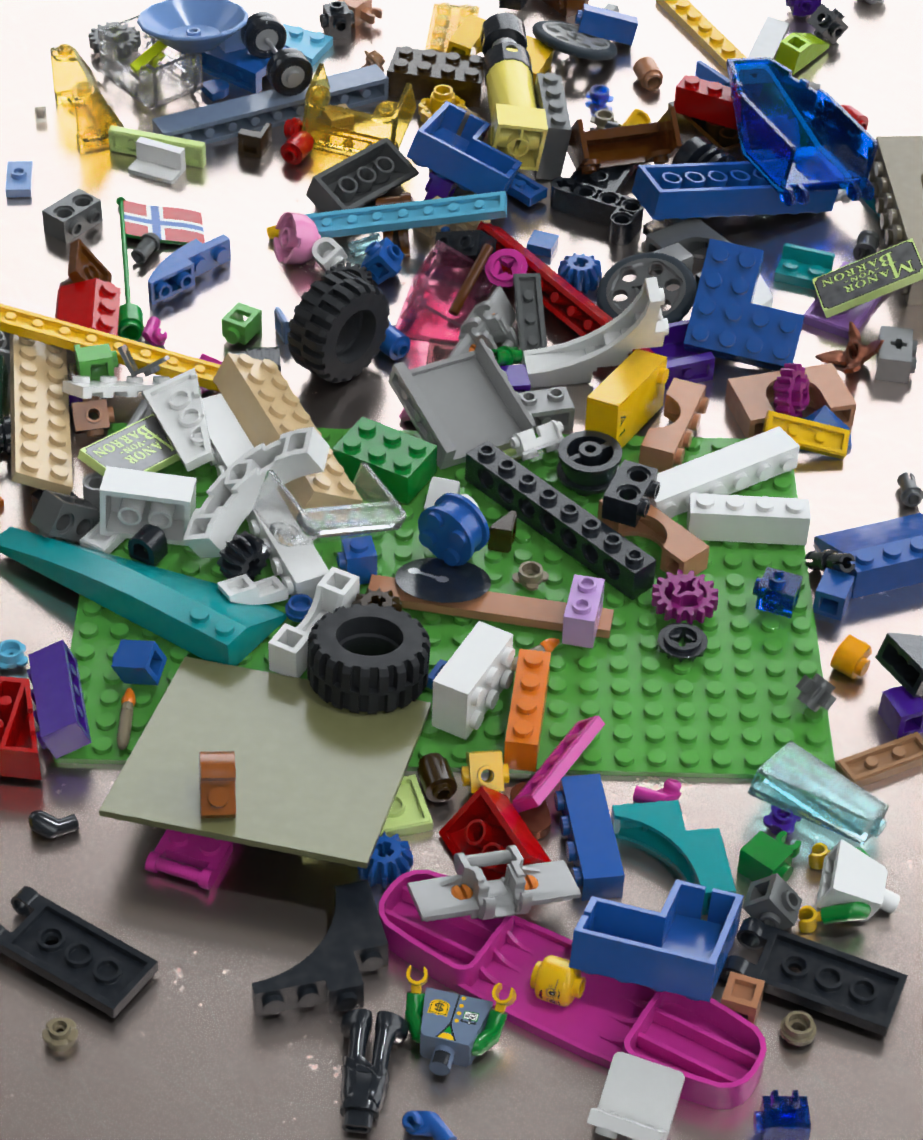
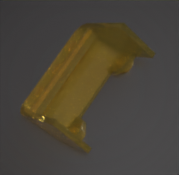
(348, 130)

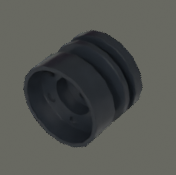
(701, 151)

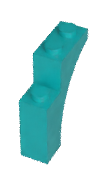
(694, 853)

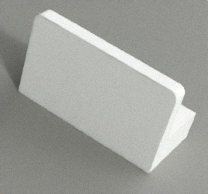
(158, 161)

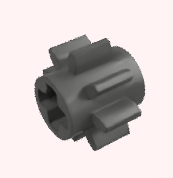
(816, 692)

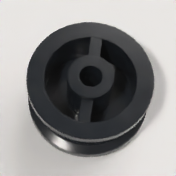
(588, 461)

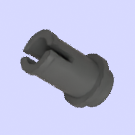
(149, 243)
(910, 492)

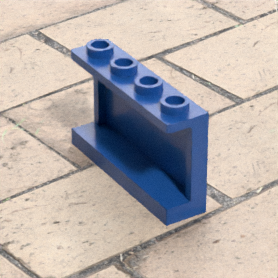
(235, 67)

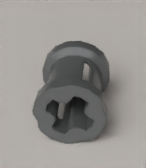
(866, 244)

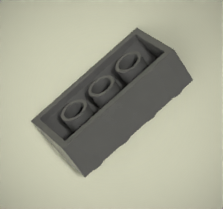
(360, 178)

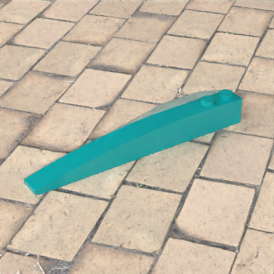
(162, 601)

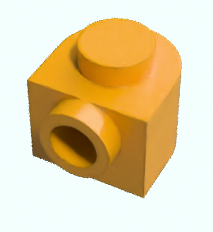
(852, 657)

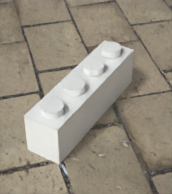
(749, 518)

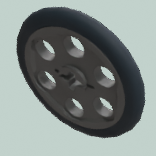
(640, 265)

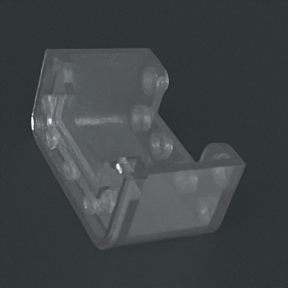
(155, 86)

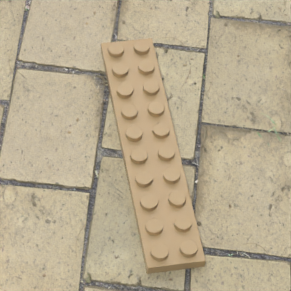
(39, 416)

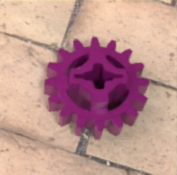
(791, 390)
(685, 597)

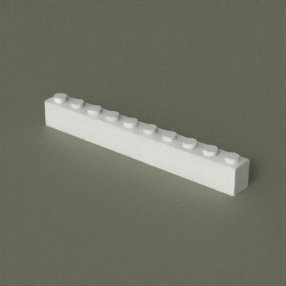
(297, 566)

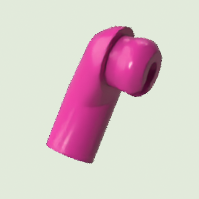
(152, 332)
(669, 793)

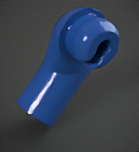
(426, 1124)

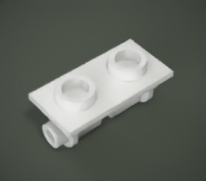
(527, 444)

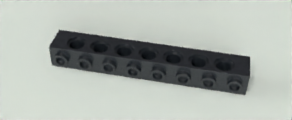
(560, 520)

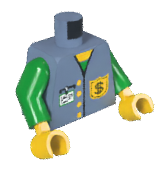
(453, 1025)

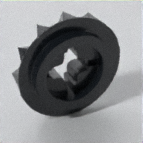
(694, 638)

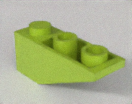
(799, 50)

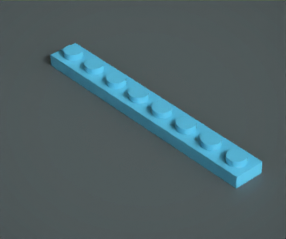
(411, 214)

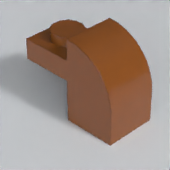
(217, 784)

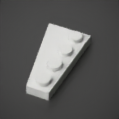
(85, 389)
(182, 417)

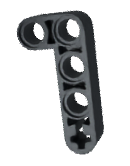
(599, 205)

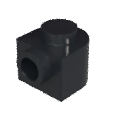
(148, 545)

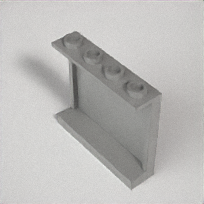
(461, 403)

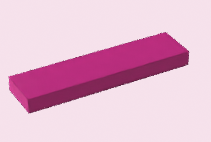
(557, 764)

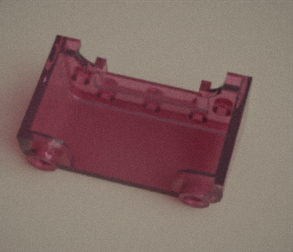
(433, 292)

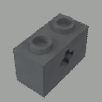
(897, 355)

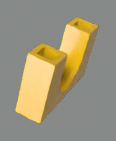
(468, 42)

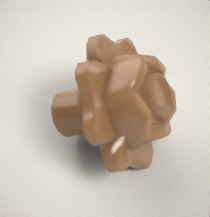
(374, 58)

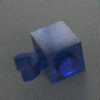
(783, 1117)

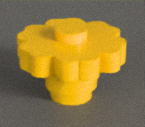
(438, 97)

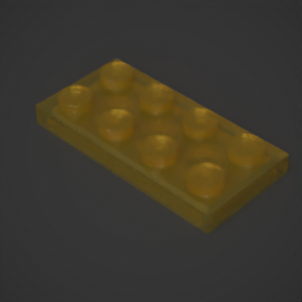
(445, 22)

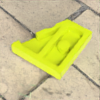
(152, 56)

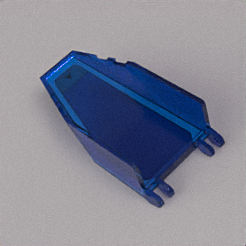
(798, 134)

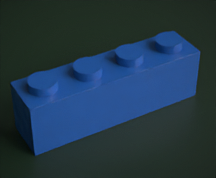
(590, 837)

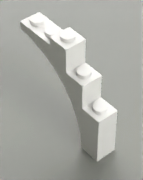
(575, 361)

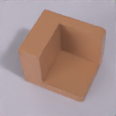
(743, 995)

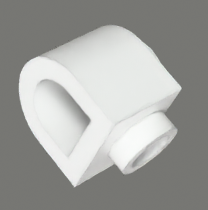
(328, 253)

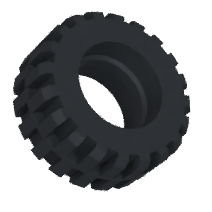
(338, 326)
(368, 658)

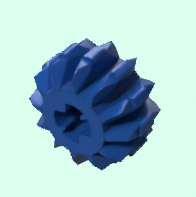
(581, 271)
(388, 861)

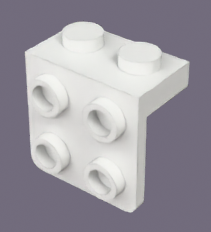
(637, 1099)

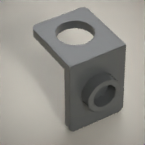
(132, 367)

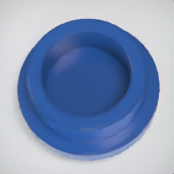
(298, 607)

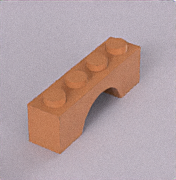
(665, 445)
(678, 545)

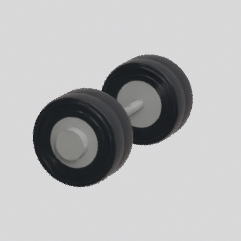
(288, 67)

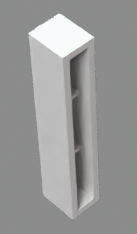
(727, 470)

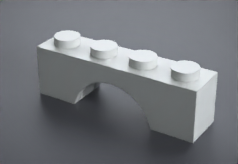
(290, 644)

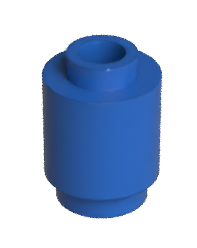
(395, 344)

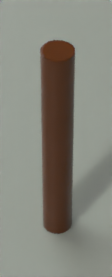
(470, 280)

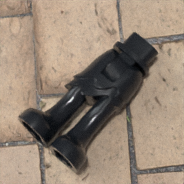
(363, 1082)

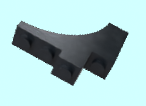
(333, 969)

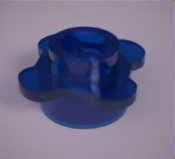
(599, 95)

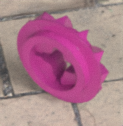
(508, 258)

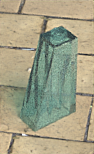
(818, 794)

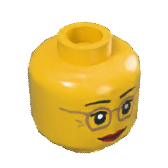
(557, 981)

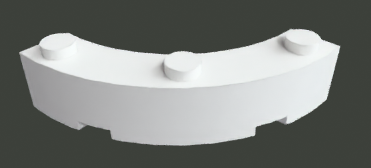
(236, 489)

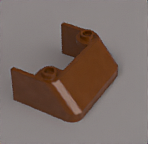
(624, 144)

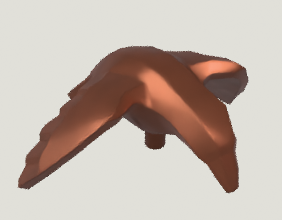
(855, 353)

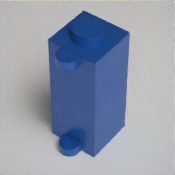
(606, 24)

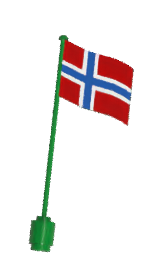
(171, 226)

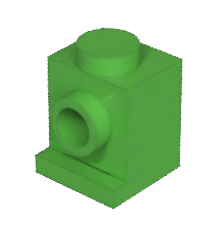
(236, 329)
(95, 361)

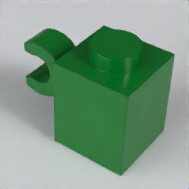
(767, 856)

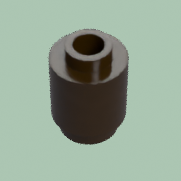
(436, 777)

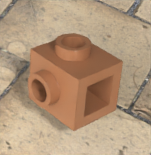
(84, 424)

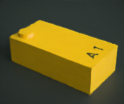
(628, 396)

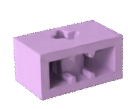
(583, 611)

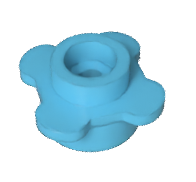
(12, 654)

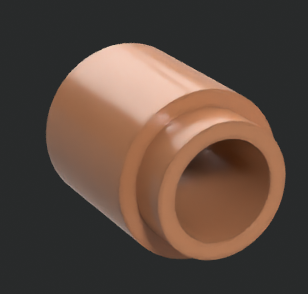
(648, 73)

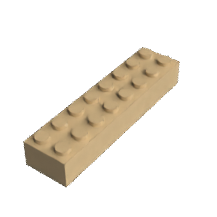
(269, 408)

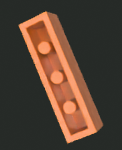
(527, 710)

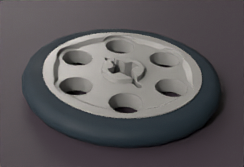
(561, 38)

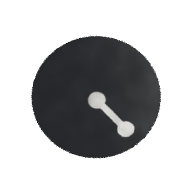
(438, 582)

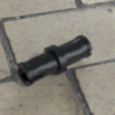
(830, 559)

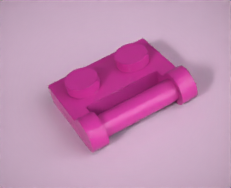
(191, 850)

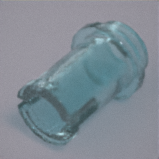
(359, 246)

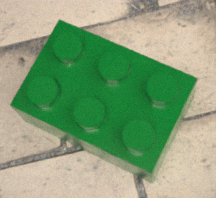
(394, 456)

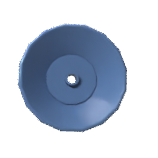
(192, 24)

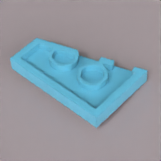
(310, 43)

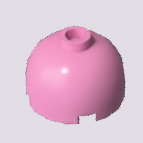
(295, 238)

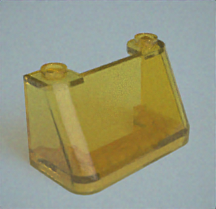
(79, 85)

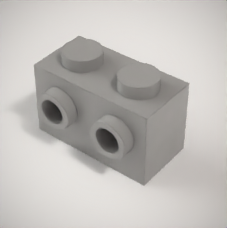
(550, 405)

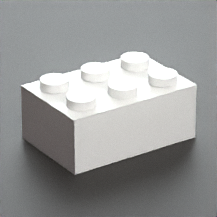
(143, 497)
(472, 680)

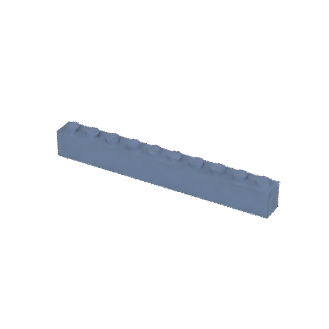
(253, 111)

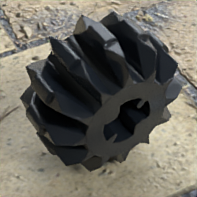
(243, 555)

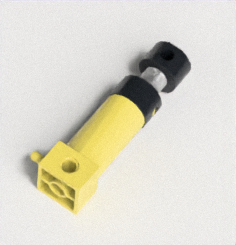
(516, 122)

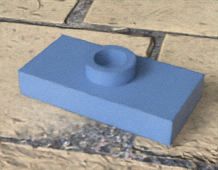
(19, 179)

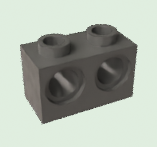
(72, 215)
(64, 516)

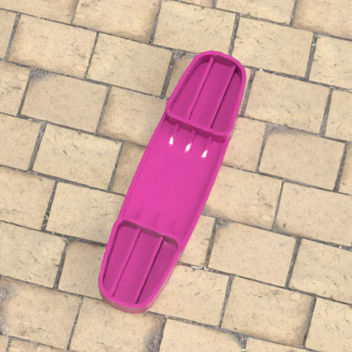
(702, 1039)

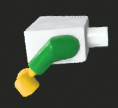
(849, 887)

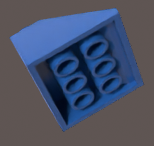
(884, 552)

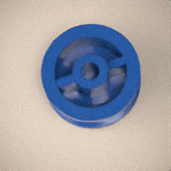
(453, 529)

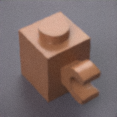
(363, 11)

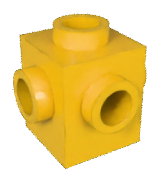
(478, 762)

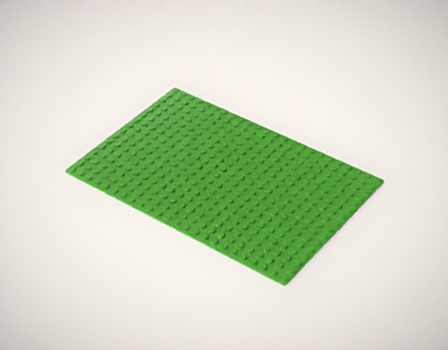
(658, 714)

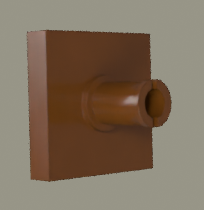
(84, 265)

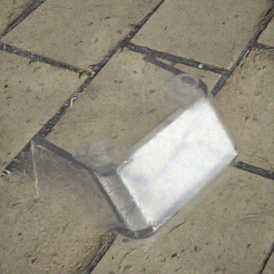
(298, 526)

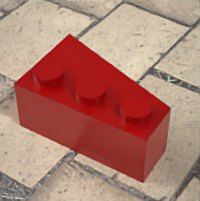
(17, 730)

